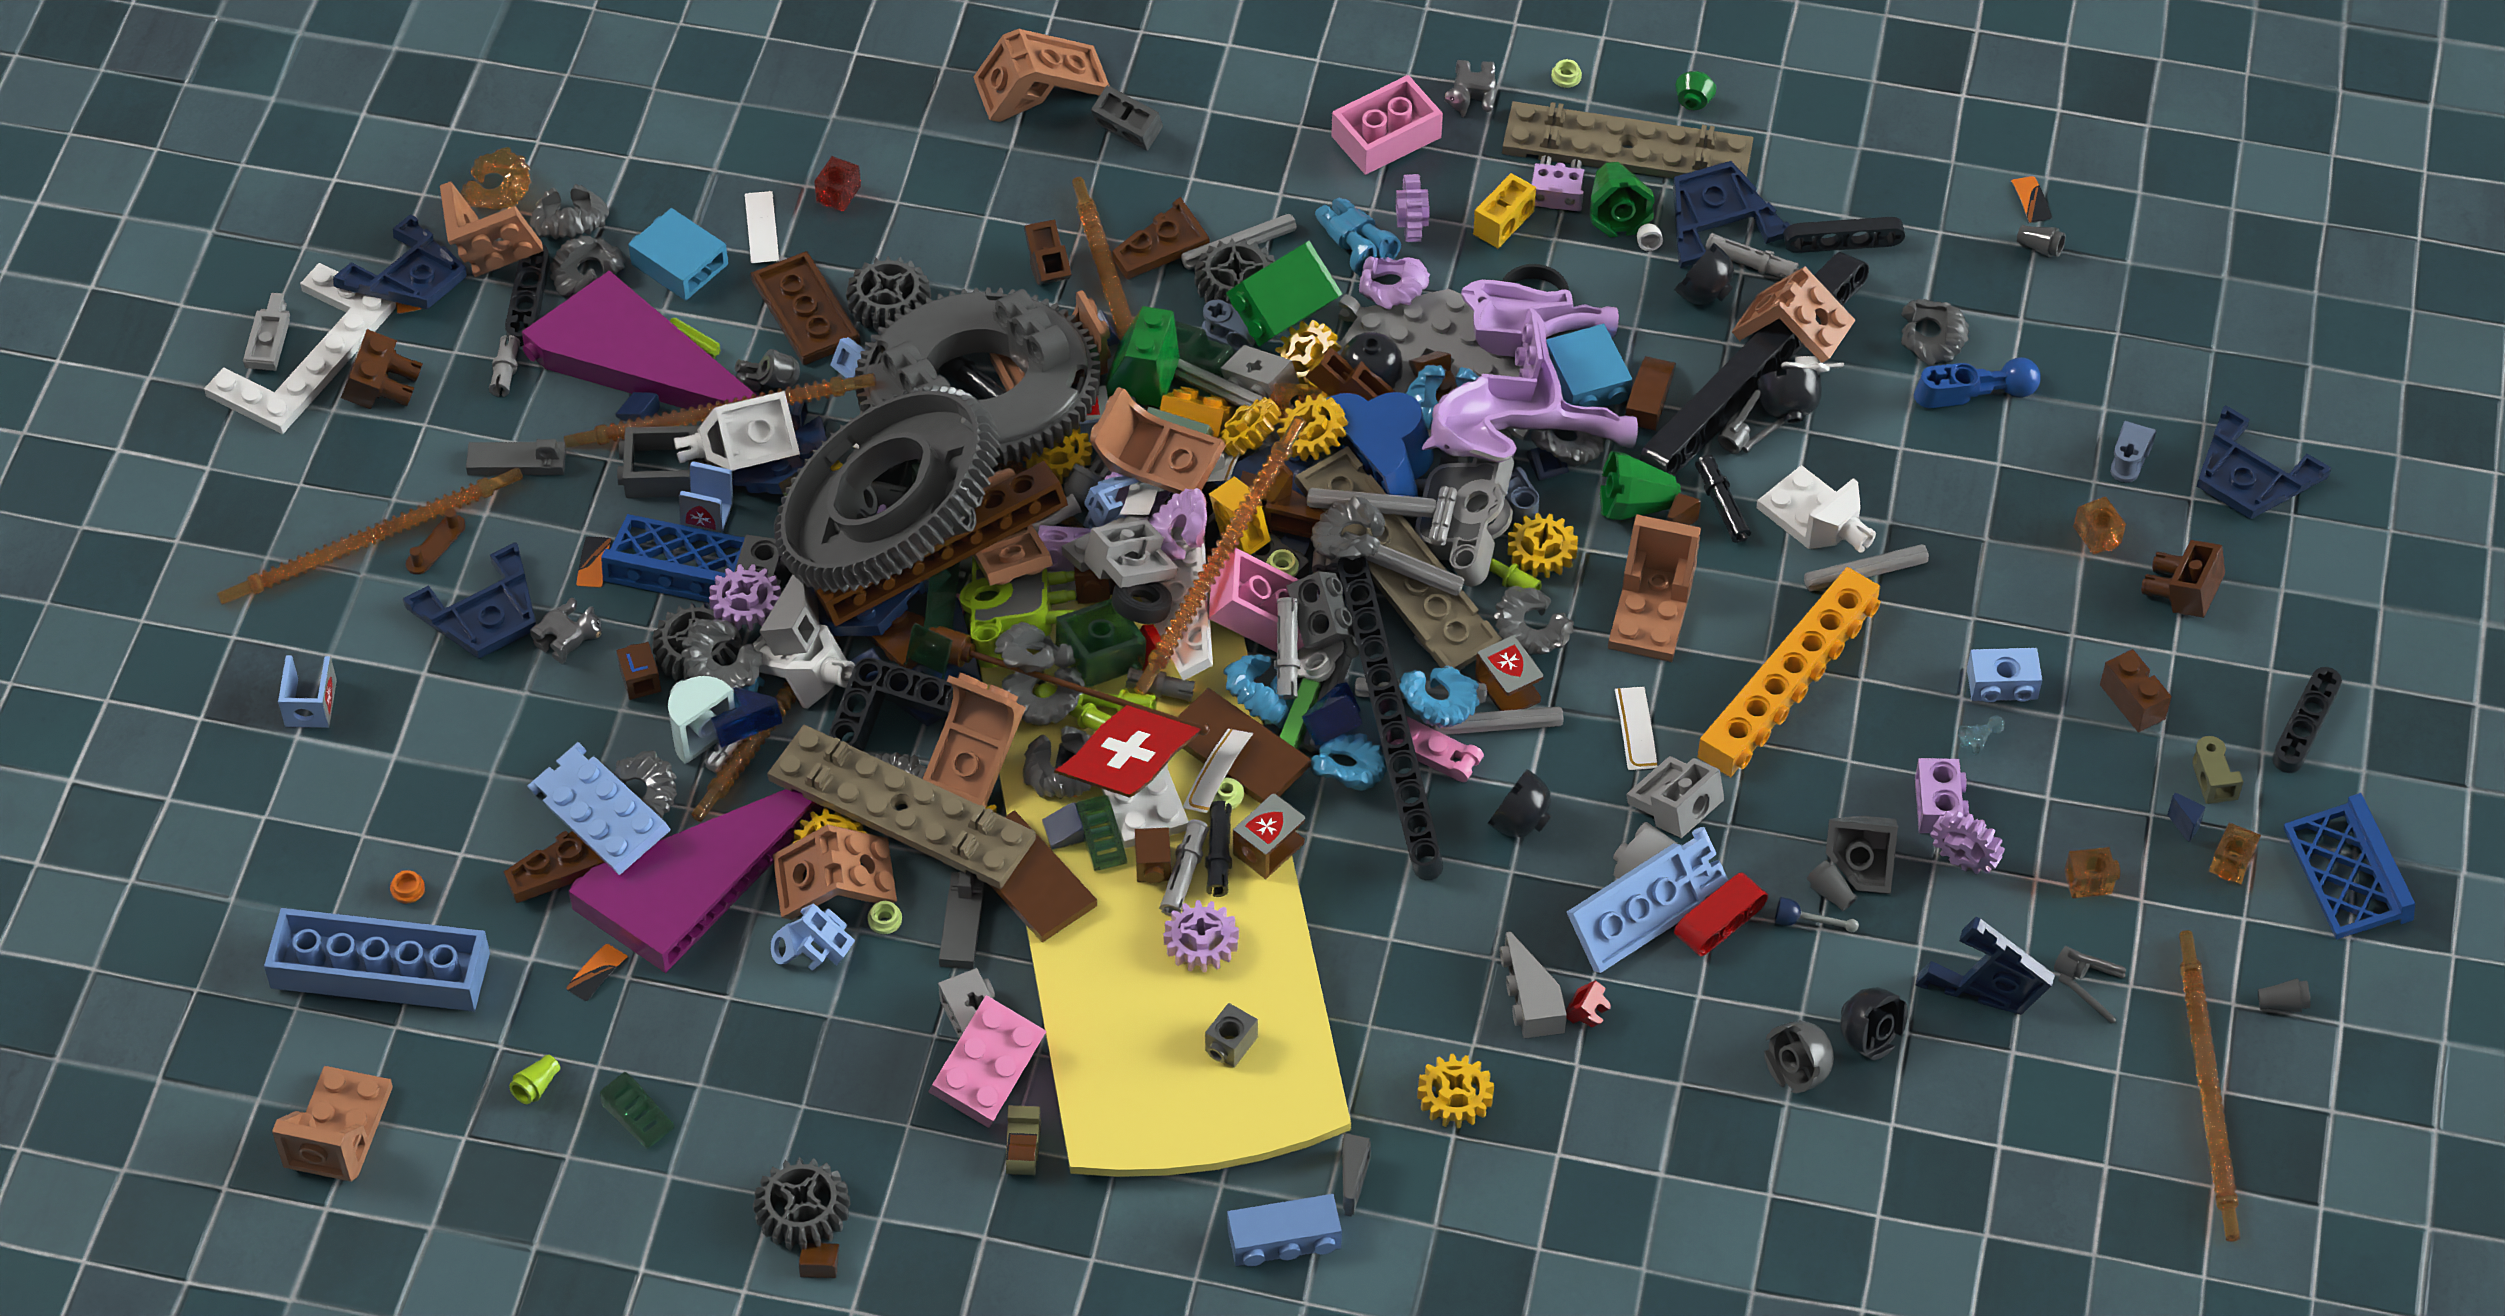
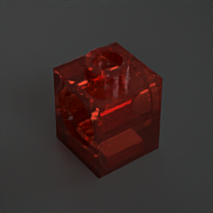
(837, 183)

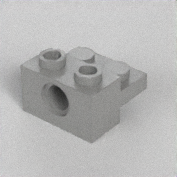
(1128, 554)
(1678, 794)

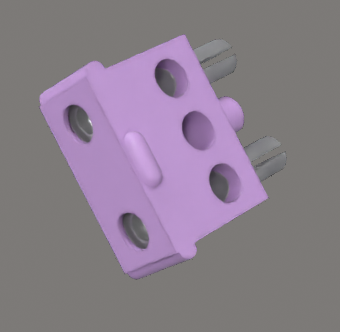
(1558, 185)

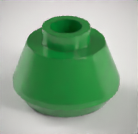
(1695, 90)

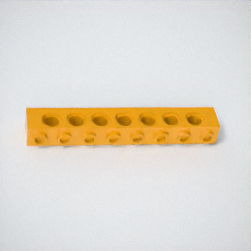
(1806, 653)

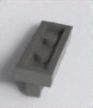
(532, 458)
(962, 921)

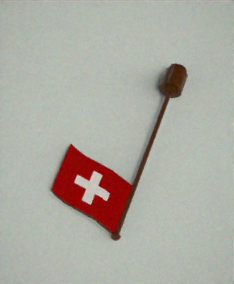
(1124, 750)

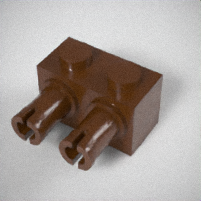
(368, 376)
(2193, 580)

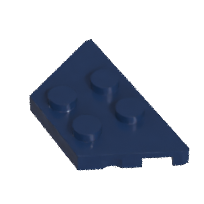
(777, 474)
(874, 620)

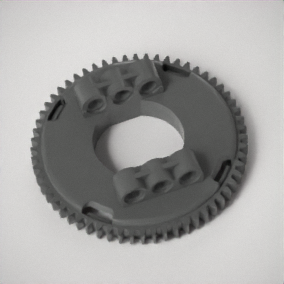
(1035, 336)
(826, 513)

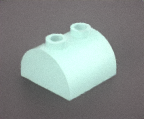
(690, 713)

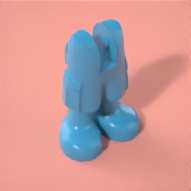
(1356, 230)

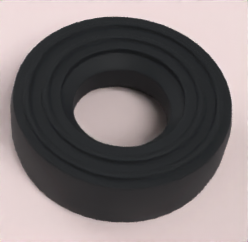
(1143, 612)

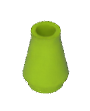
(532, 1081)

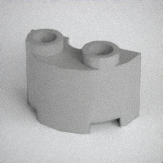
(1646, 844)

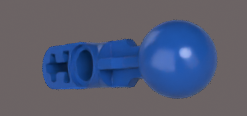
(1960, 381)

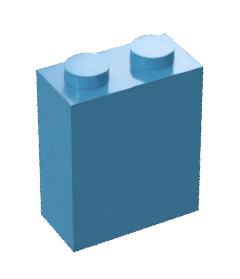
(678, 254)
(1590, 368)

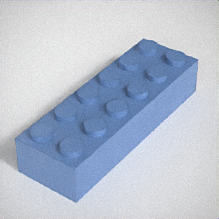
(377, 959)

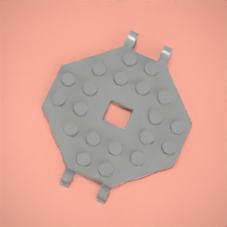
(1429, 325)

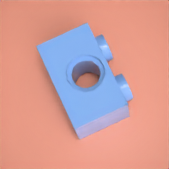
(2004, 674)

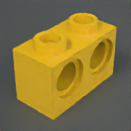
(1504, 210)
(1224, 503)

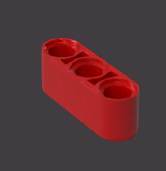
(1721, 914)

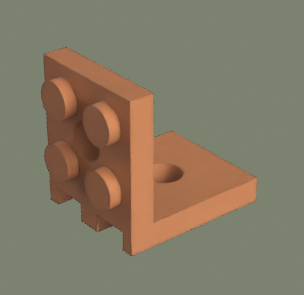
(477, 237)
(1797, 303)
(833, 869)

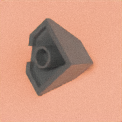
(1864, 850)

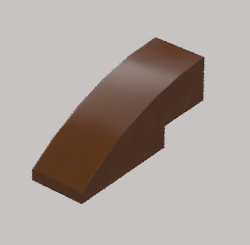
(1336, 376)
(1650, 391)
(1289, 514)

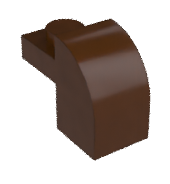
(1047, 255)

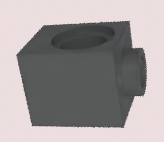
(1233, 1023)

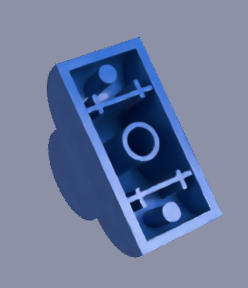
(1387, 439)

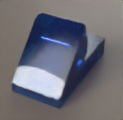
(1333, 714)
(753, 715)

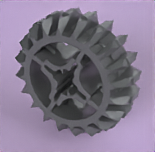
(1228, 266)
(888, 287)
(673, 631)
(806, 1221)

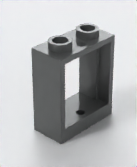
(653, 483)

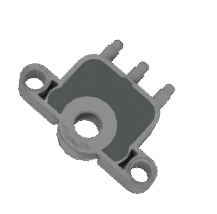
(1478, 502)

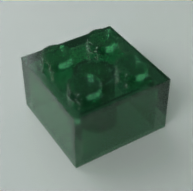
(1101, 642)

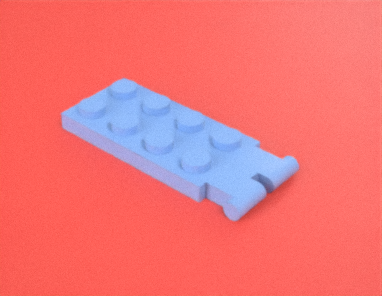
(599, 808)
(1646, 900)

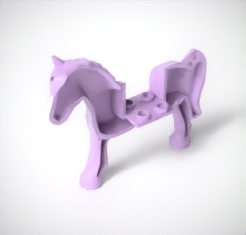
(1516, 323)

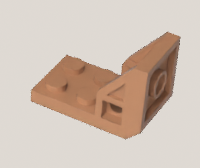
(1027, 56)
(1655, 588)
(336, 1127)

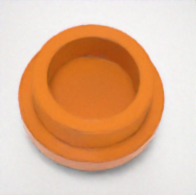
(407, 887)

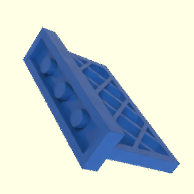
(670, 575)
(2374, 851)

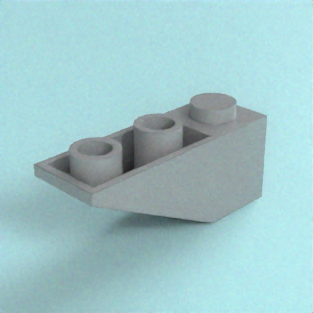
(792, 620)
(1536, 993)

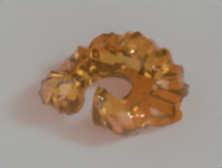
(513, 187)

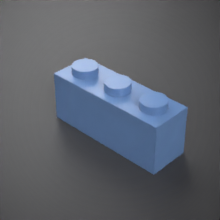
(1284, 1230)

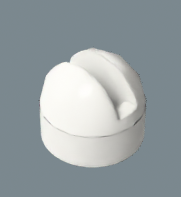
(1649, 237)

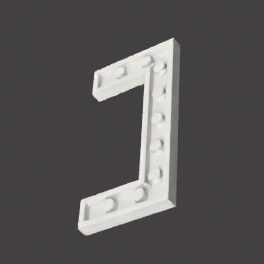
(287, 403)

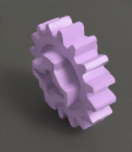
(1412, 208)
(744, 596)
(1967, 842)
(1201, 936)

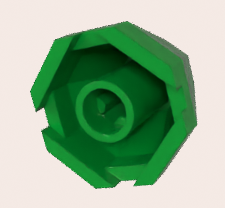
(1620, 201)
(1635, 488)

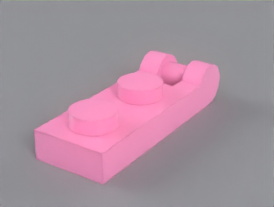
(1439, 751)

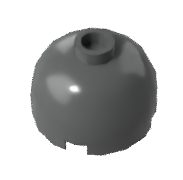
(1799, 1055)

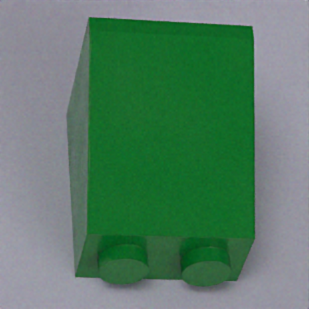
(1284, 293)
(1146, 357)

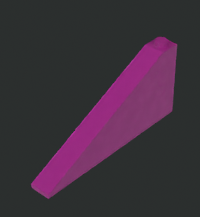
(627, 345)
(689, 878)

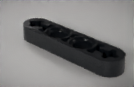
(1800, 237)
(531, 294)
(2307, 719)

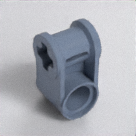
(1228, 327)
(2131, 451)
(1522, 497)

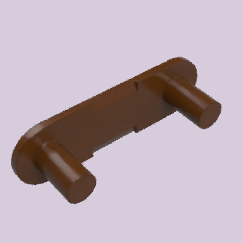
(427, 553)

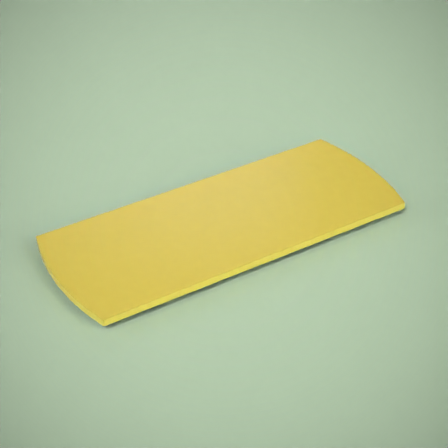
(1133, 1024)

